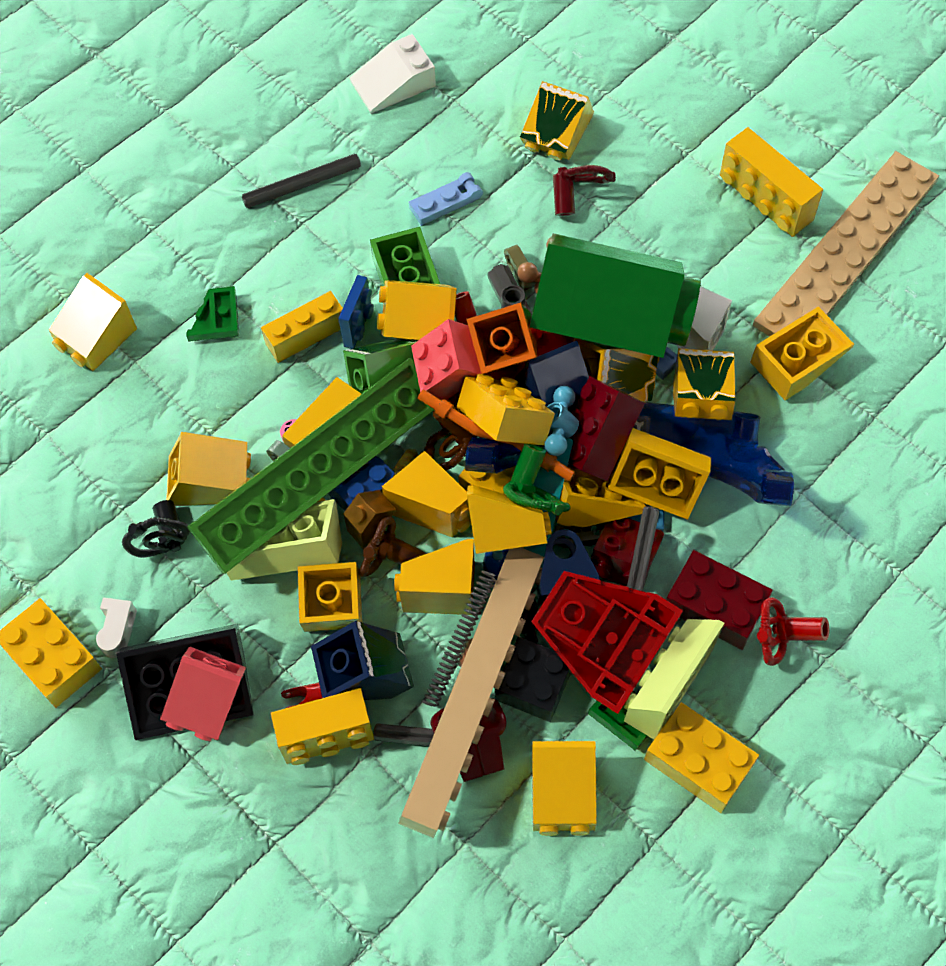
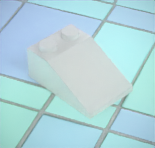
(394, 75)

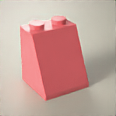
(202, 694)

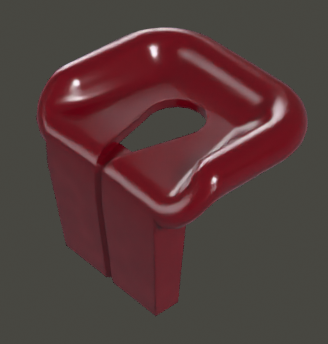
(488, 752)

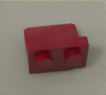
(616, 548)

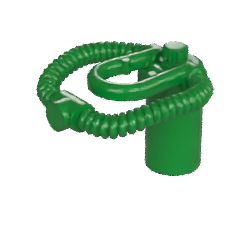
(523, 482)

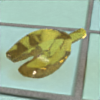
(407, 457)

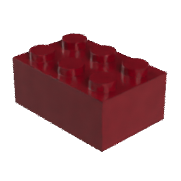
(604, 426)
(719, 593)

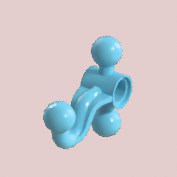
(563, 423)

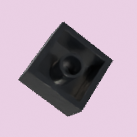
(533, 680)

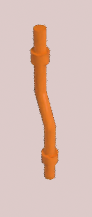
(446, 410)

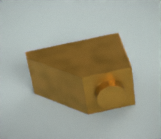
(365, 514)

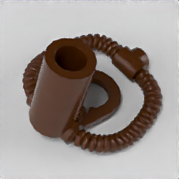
(459, 435)
(384, 546)

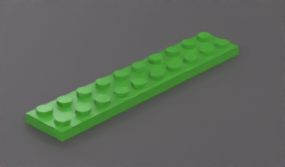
(311, 468)

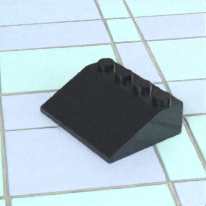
(152, 666)

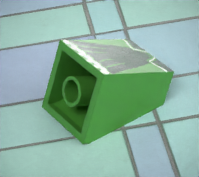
(372, 362)

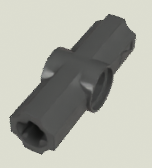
(506, 286)

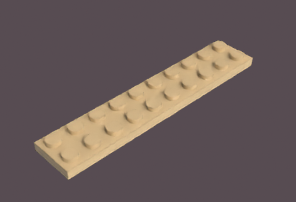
(850, 243)

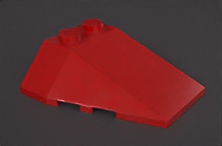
(605, 633)

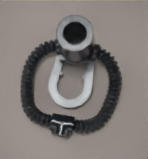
(171, 532)

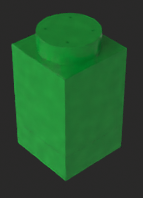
(614, 296)

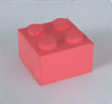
(445, 359)

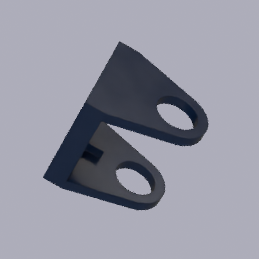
(554, 566)

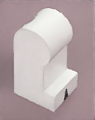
(117, 625)

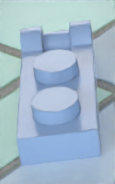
(445, 199)

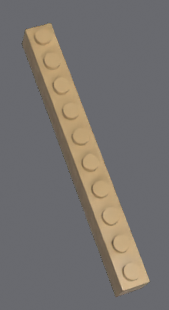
(471, 694)

